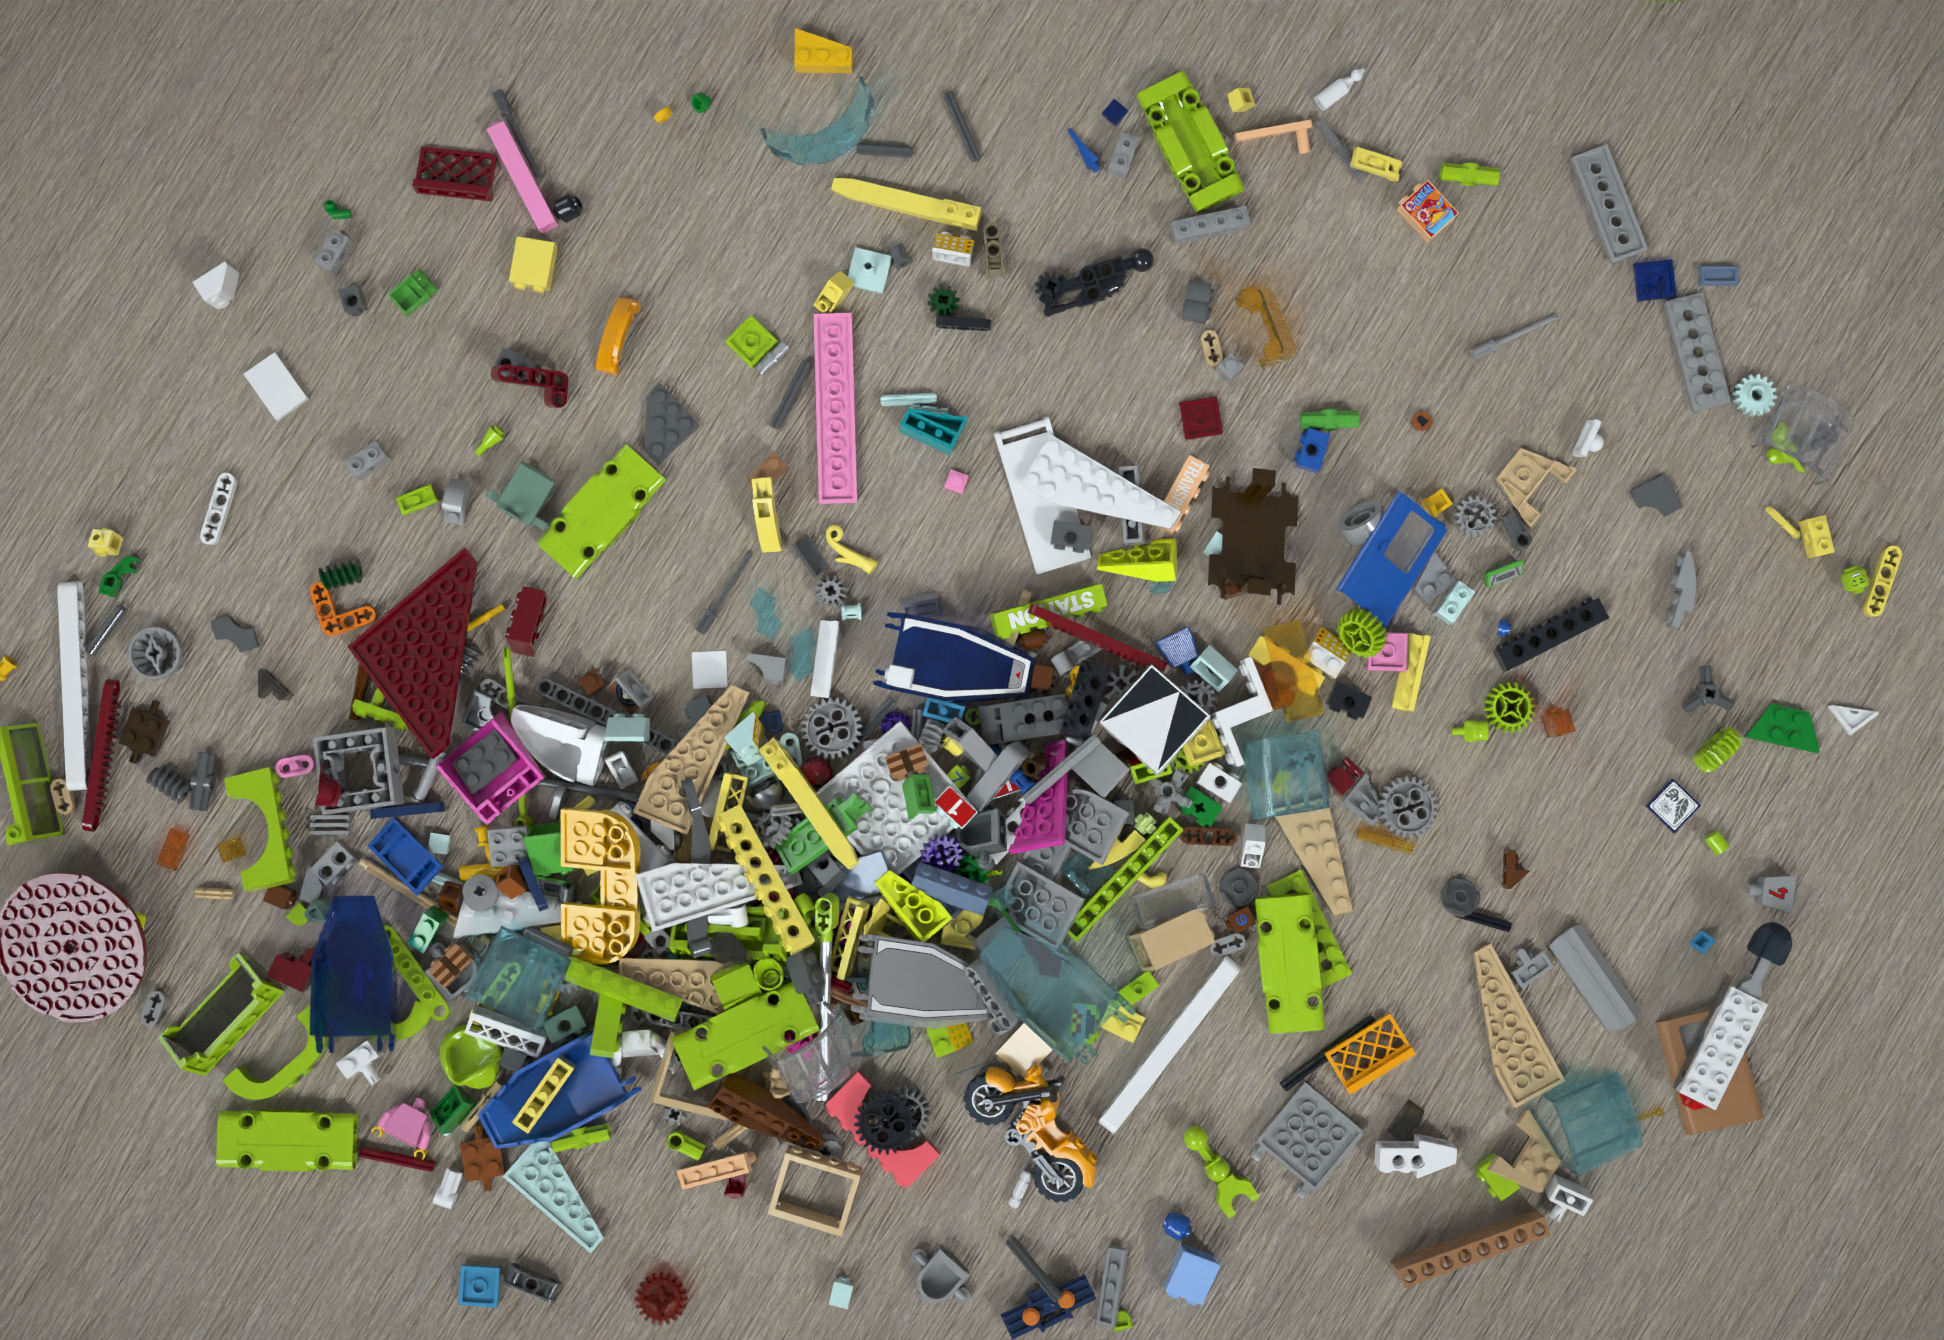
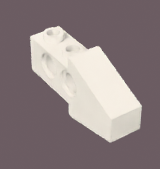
(1432, 1152)

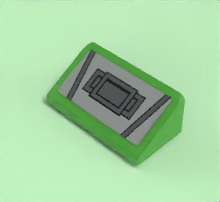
(1503, 573)
(551, 886)

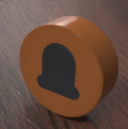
(1421, 421)

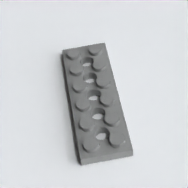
(1616, 193)
(1684, 349)

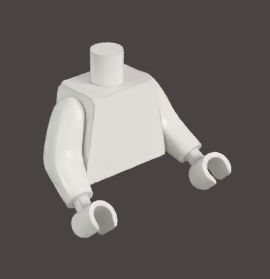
(640, 1044)

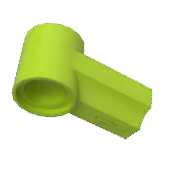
(805, 907)
(688, 1145)

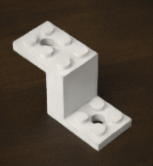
(1241, 712)

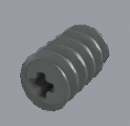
(469, 655)
(168, 783)

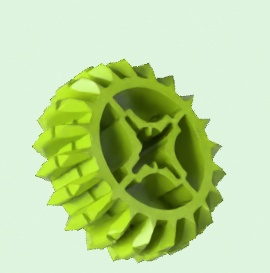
(1361, 632)
(1522, 697)
(1718, 749)

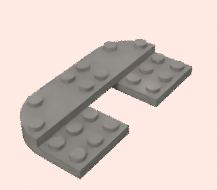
(1043, 905)

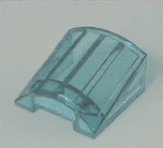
(1287, 775)
(519, 978)
(1597, 1121)

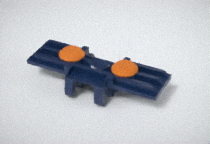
(1027, 1315)

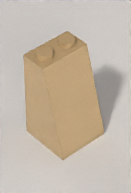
(1171, 939)

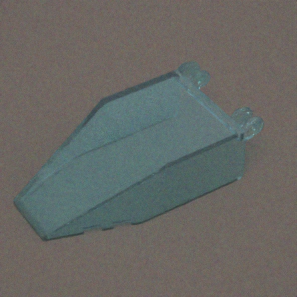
(1052, 992)

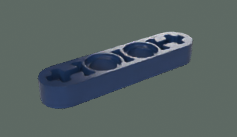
(407, 810)

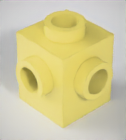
(105, 542)

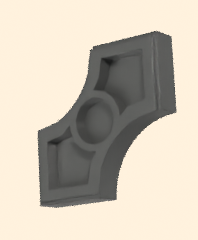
(227, 629)

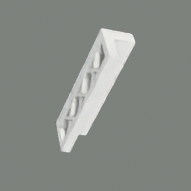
(825, 658)
(505, 1024)

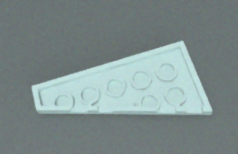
(548, 1186)

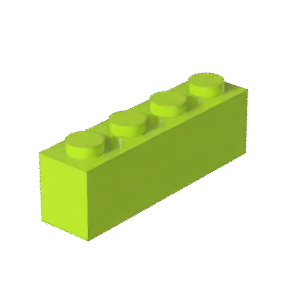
(607, 1027)

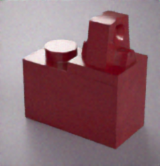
(293, 971)

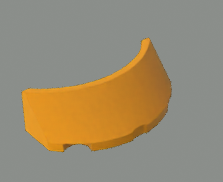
(615, 335)

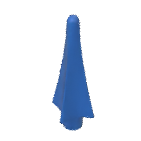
(1089, 158)

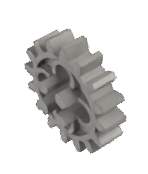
(1478, 527)

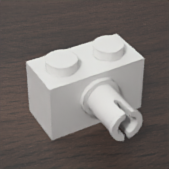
(361, 1061)
(1567, 1196)

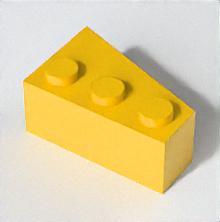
(821, 55)

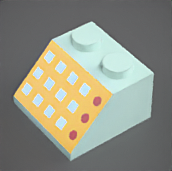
(747, 739)

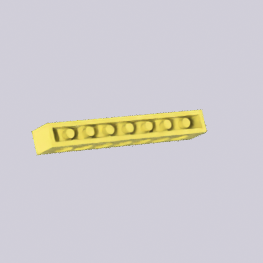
(737, 817)

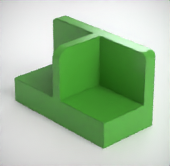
(918, 795)

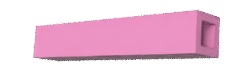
(522, 176)

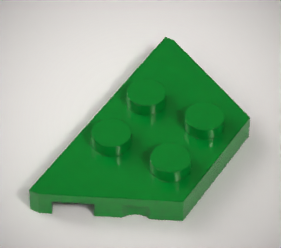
(1785, 728)

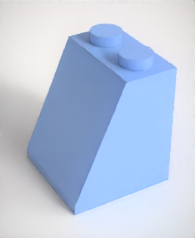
(1191, 1274)

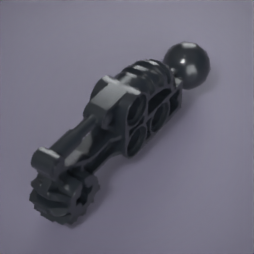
(1105, 286)

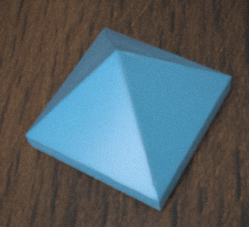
(1702, 942)

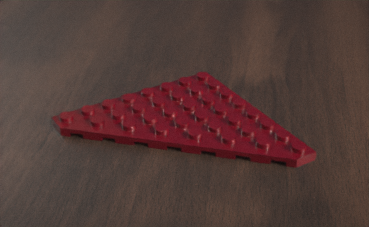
(419, 651)

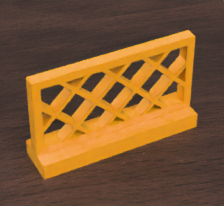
(1374, 1069)

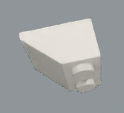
(218, 285)

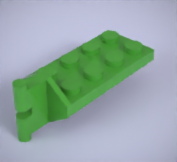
(806, 844)

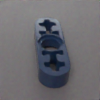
(533, 884)

